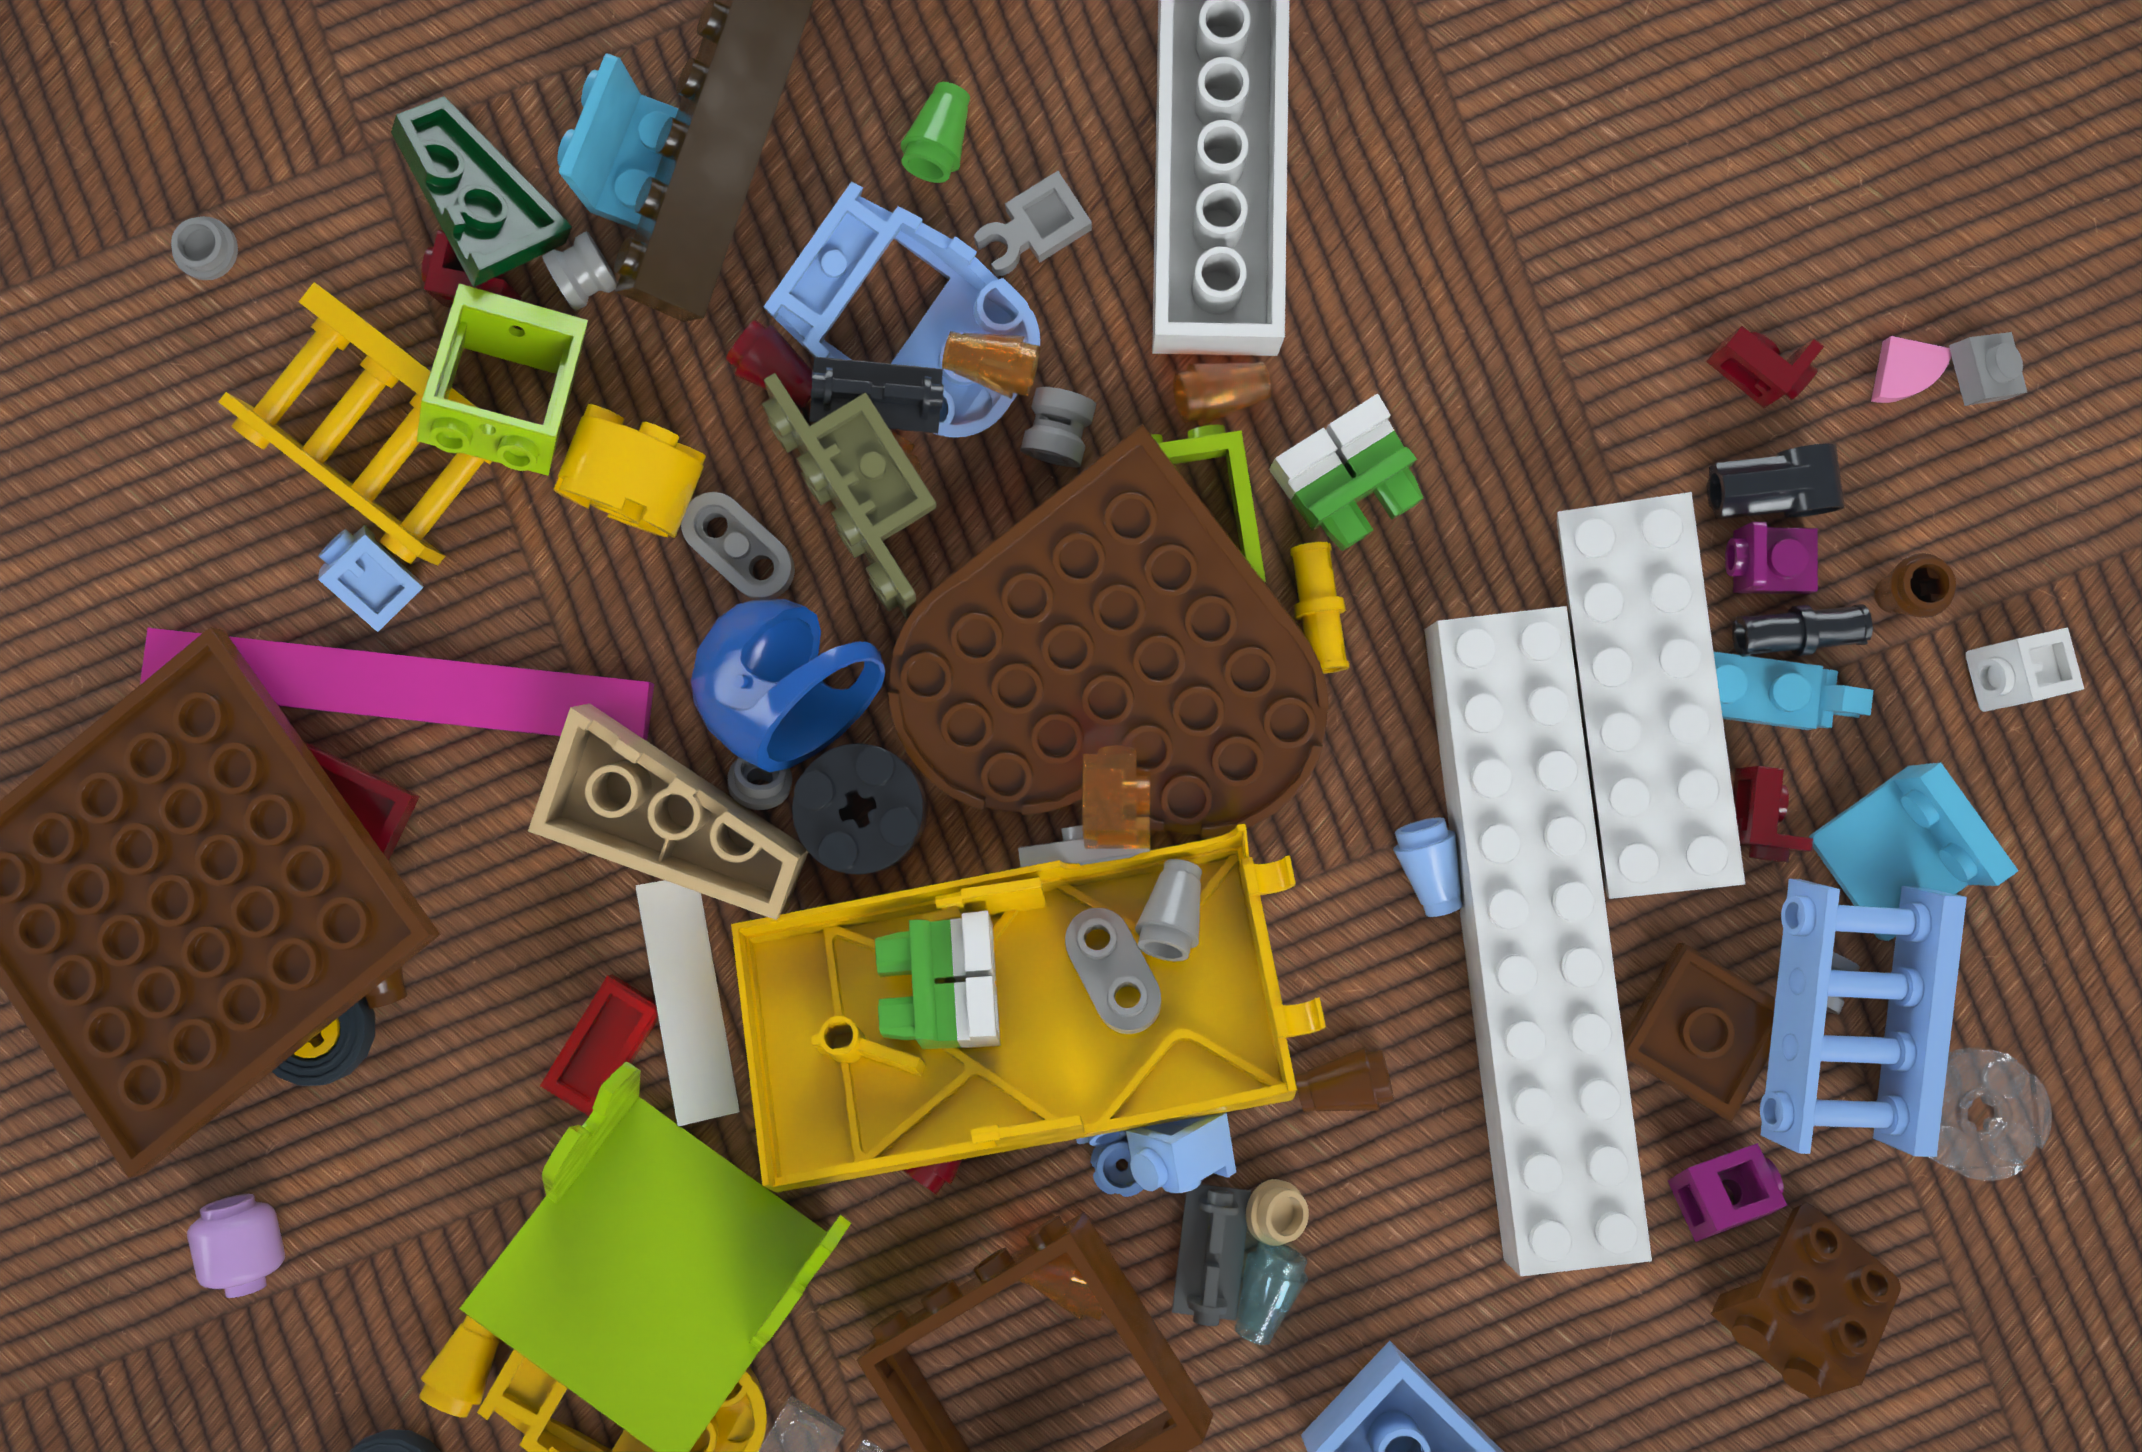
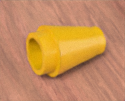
(460, 1370)

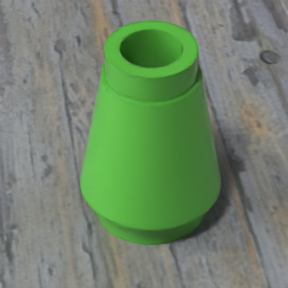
(937, 135)

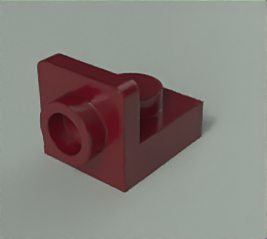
(443, 273)
(1757, 369)
(1759, 807)

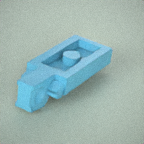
(1785, 693)

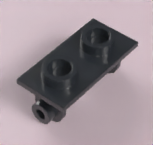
(902, 394)

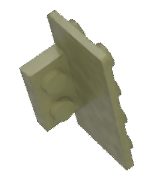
(866, 477)

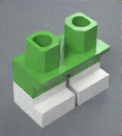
(1344, 465)
(951, 983)

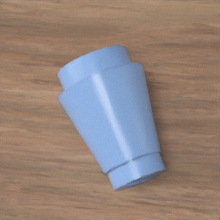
(1431, 864)

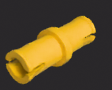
(1319, 604)

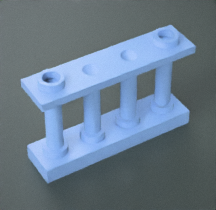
(1917, 1020)

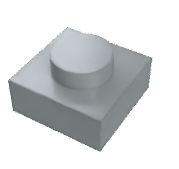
(1988, 368)

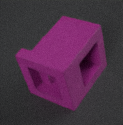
(1705, 1202)

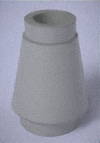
(1172, 913)

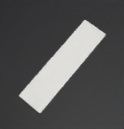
(687, 1002)

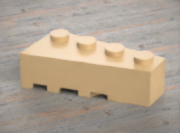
(654, 815)

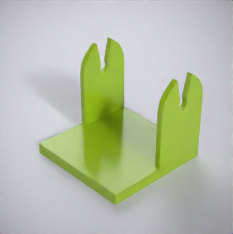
(648, 1270)

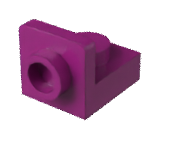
(1773, 559)

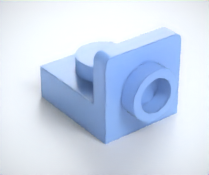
(367, 577)

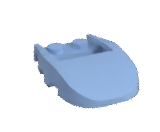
(970, 302)

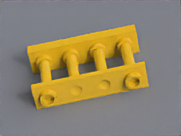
(382, 366)

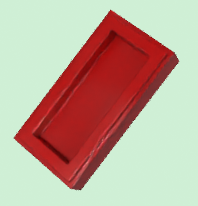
(601, 1043)

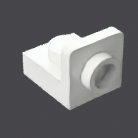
(2024, 670)

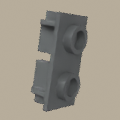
(1211, 1254)

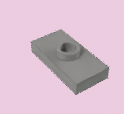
(1071, 851)

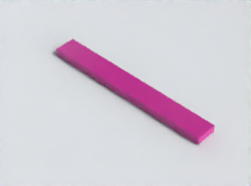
(421, 686)

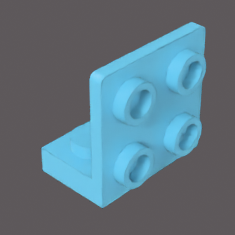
(613, 143)
(1910, 834)

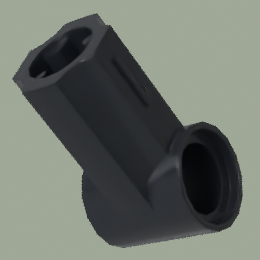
(1794, 482)

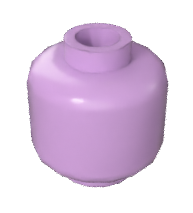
(236, 1245)

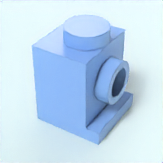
(1181, 1153)

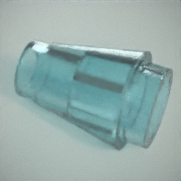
(1268, 1290)

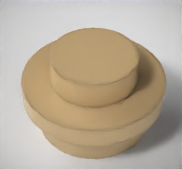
(1276, 1213)

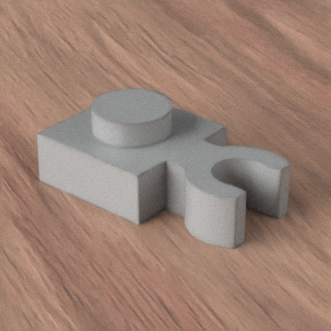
(1042, 220)

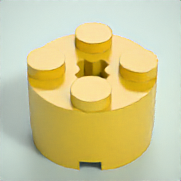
(630, 473)

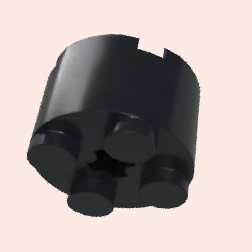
(827, 793)

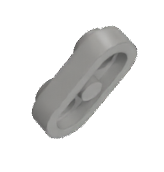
(739, 547)
(1111, 969)

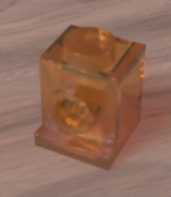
(1114, 799)

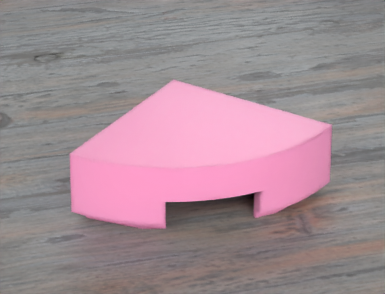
(1907, 368)

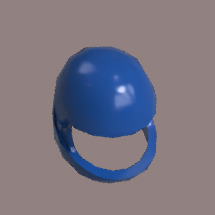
(764, 685)

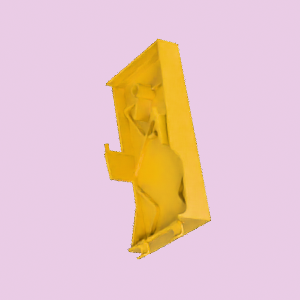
(855, 1105)

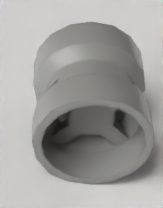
(1058, 426)

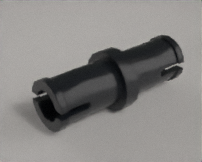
(1802, 630)

